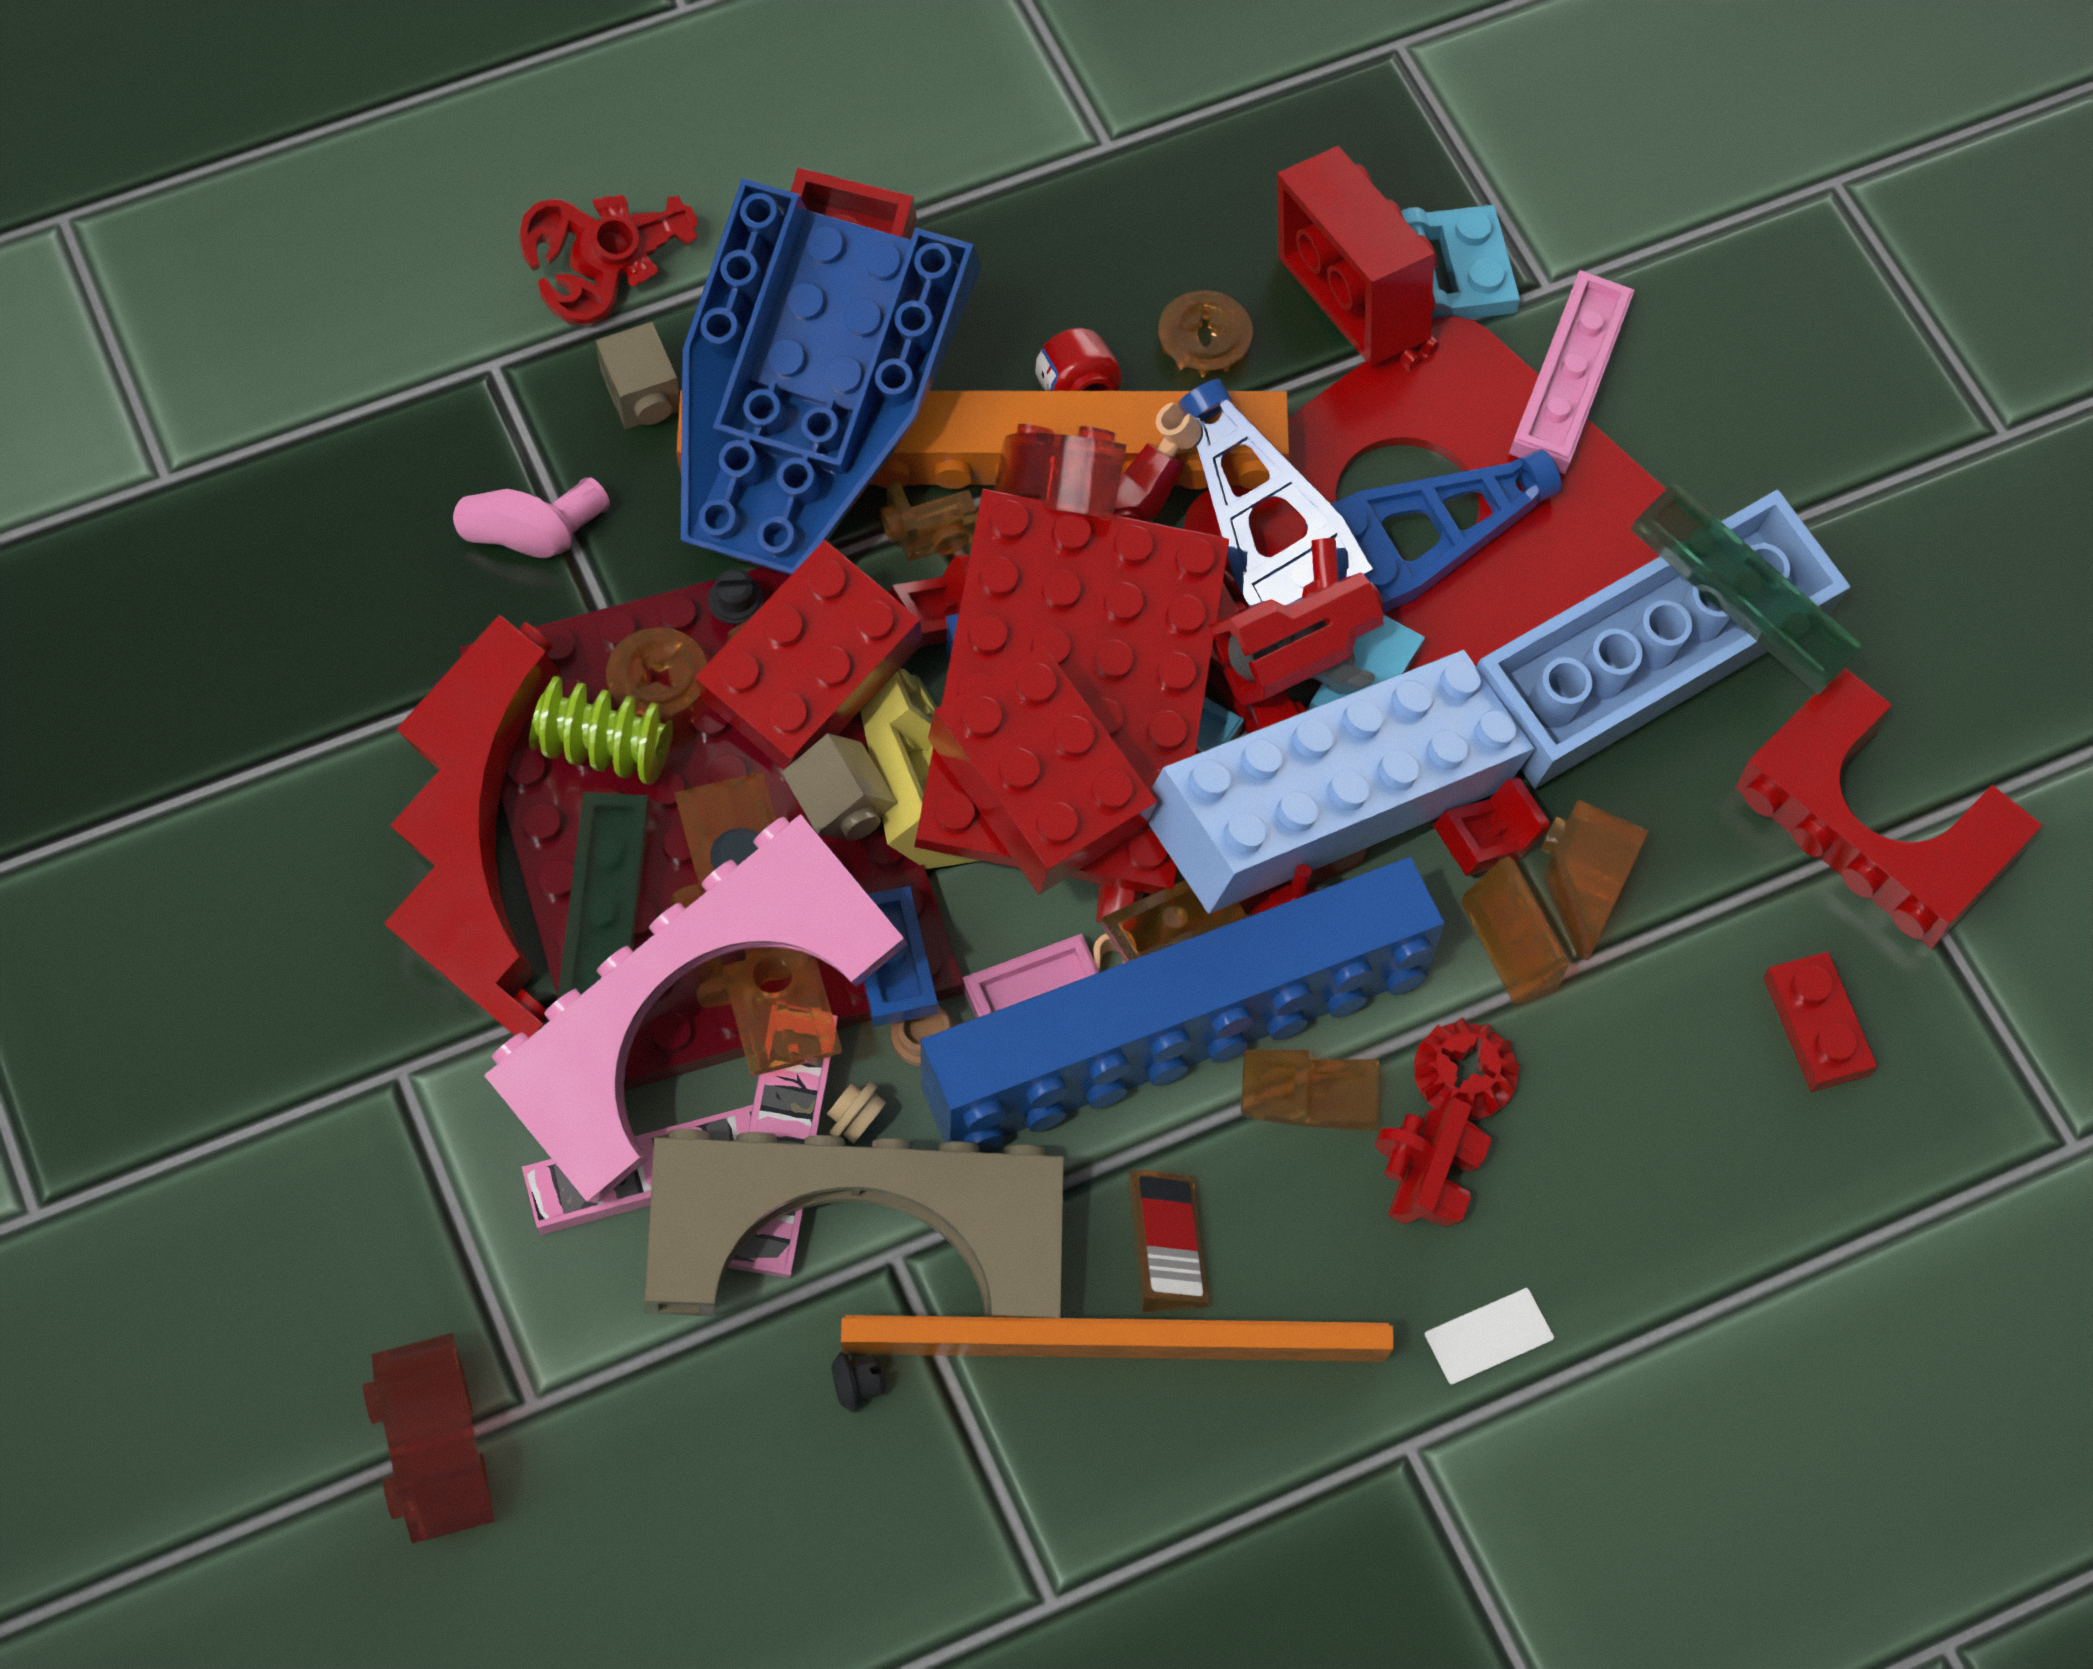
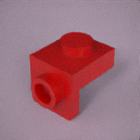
(934, 599)
(1493, 828)

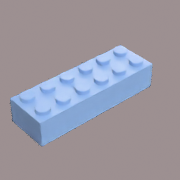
(1642, 646)
(1335, 780)

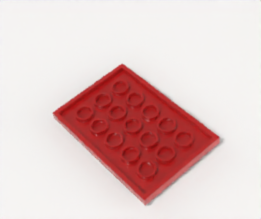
(1127, 625)

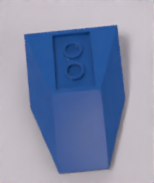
(806, 370)

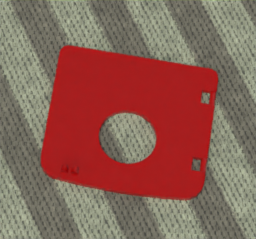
(1465, 402)

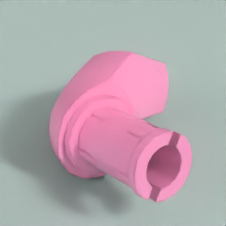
(527, 521)

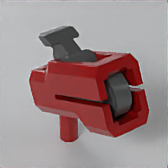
(1303, 640)

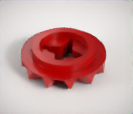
(1437, 1074)

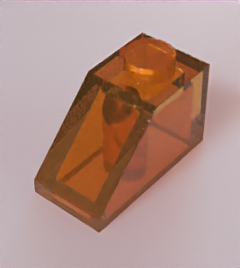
(1588, 869)
(1164, 921)

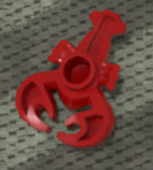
(601, 250)

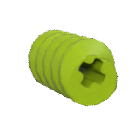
(600, 733)

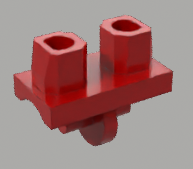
(1421, 1160)

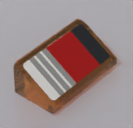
(1167, 1241)

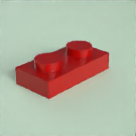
(1819, 1021)

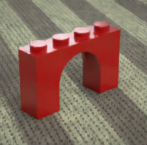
(1918, 883)

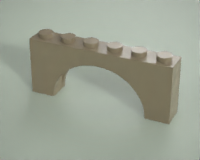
(988, 1206)

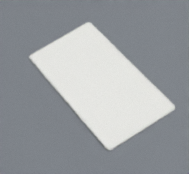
(1489, 1336)

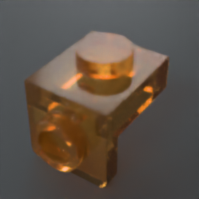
(928, 528)

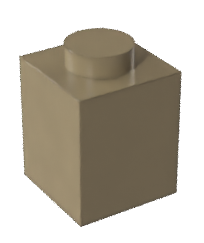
(638, 375)
(839, 788)

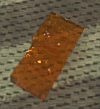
(1311, 1092)

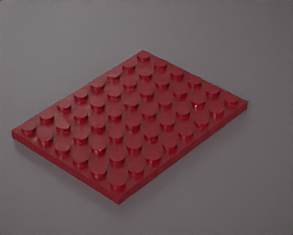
(544, 815)

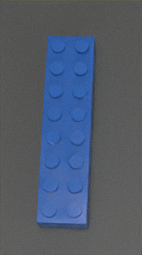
(1180, 1007)

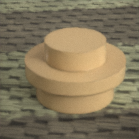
(855, 1111)

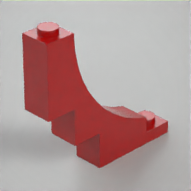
(469, 734)

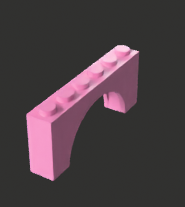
(572, 1070)

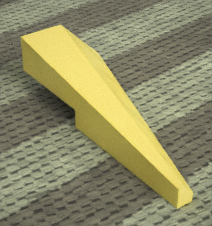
(898, 744)

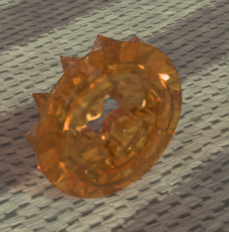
(1228, 325)
(656, 649)

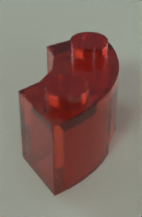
(1063, 470)
(430, 1437)

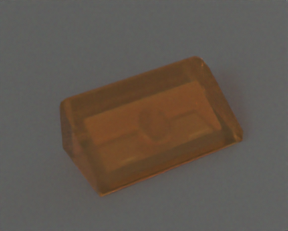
(1515, 933)

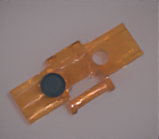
(773, 1027)

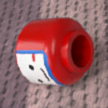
(1077, 362)

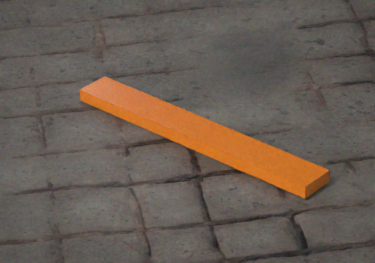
(1116, 1338)

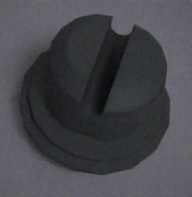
(735, 597)
(857, 1379)

